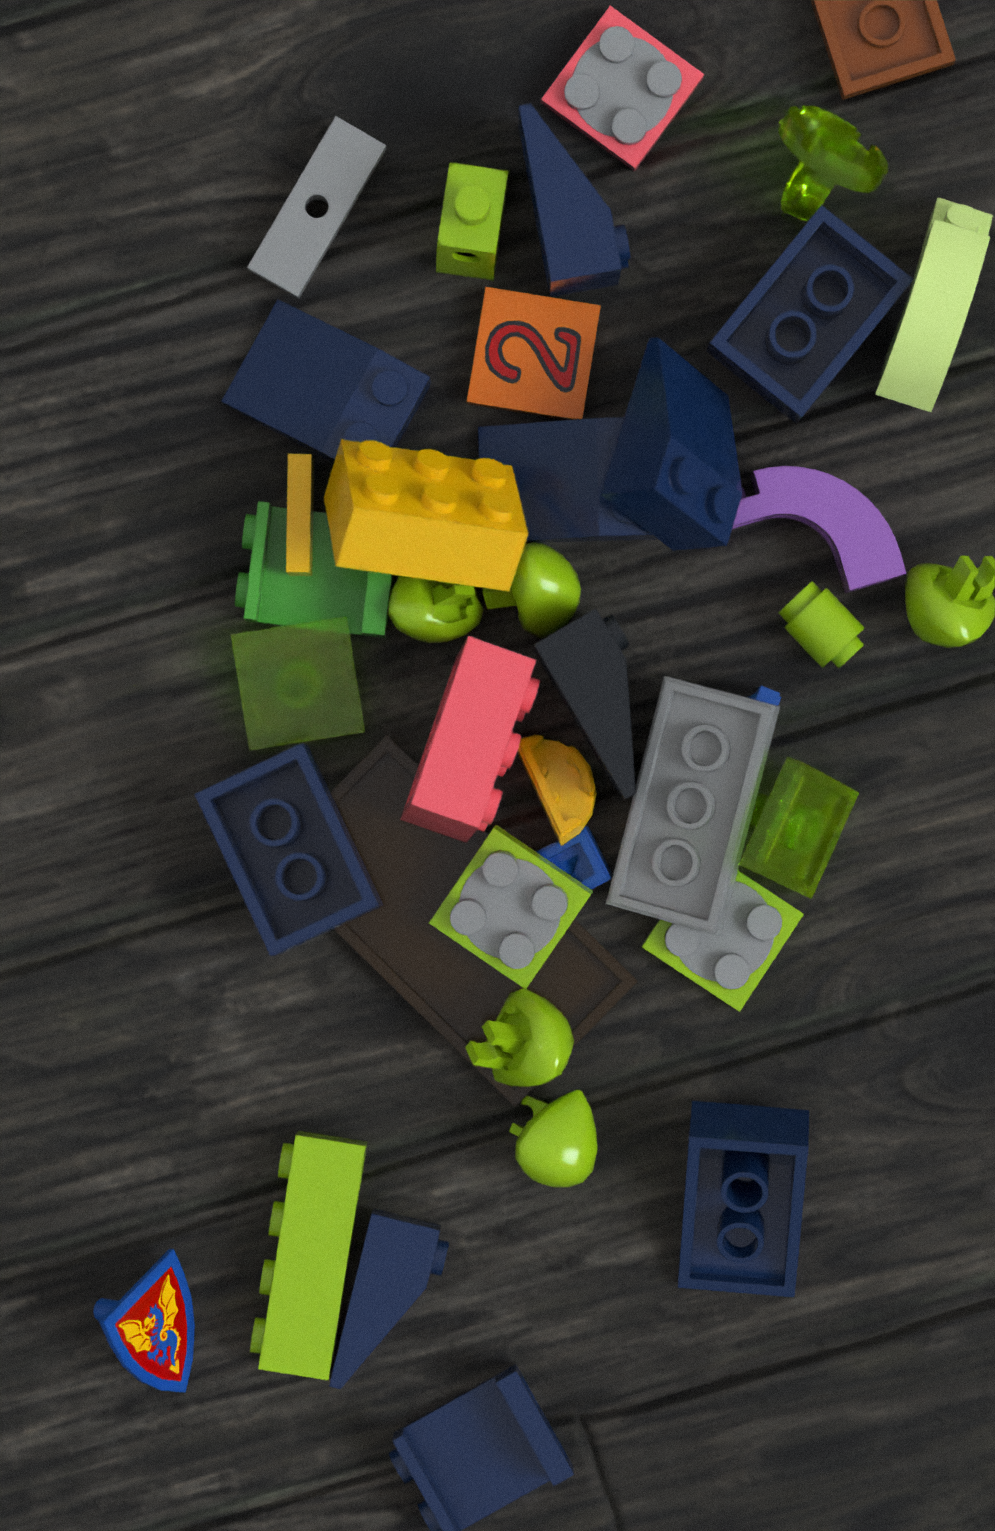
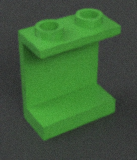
(330, 592)

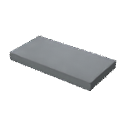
(692, 805)

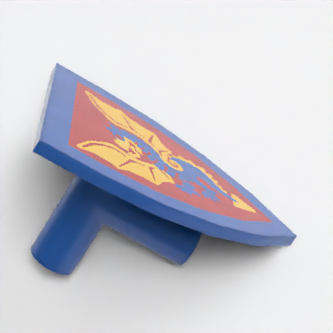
(153, 1326)

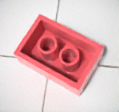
(471, 741)

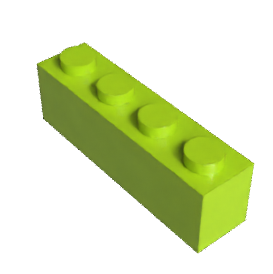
(311, 1254)

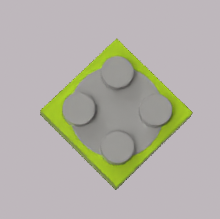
(511, 907)
(739, 957)

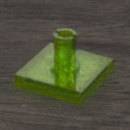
(298, 682)
(797, 827)

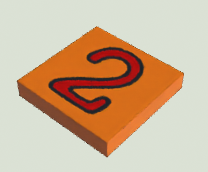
(533, 354)

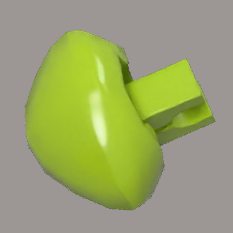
(542, 589)
(949, 603)
(433, 609)
(526, 1042)
(558, 1141)

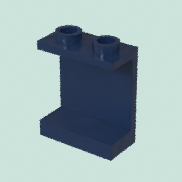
(479, 1452)

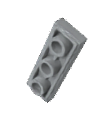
(332, 175)

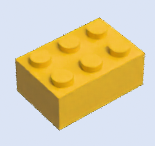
(425, 515)

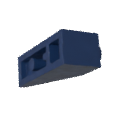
(389, 1279)

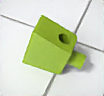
(471, 220)

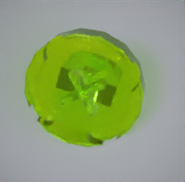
(827, 158)

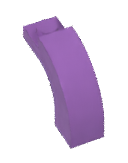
(837, 511)

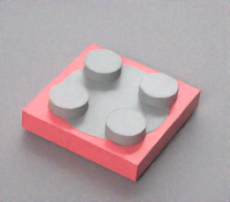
(622, 88)

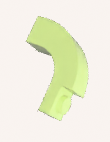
(936, 305)

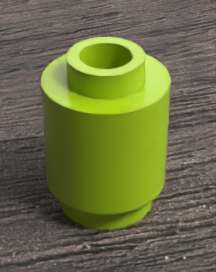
(822, 626)

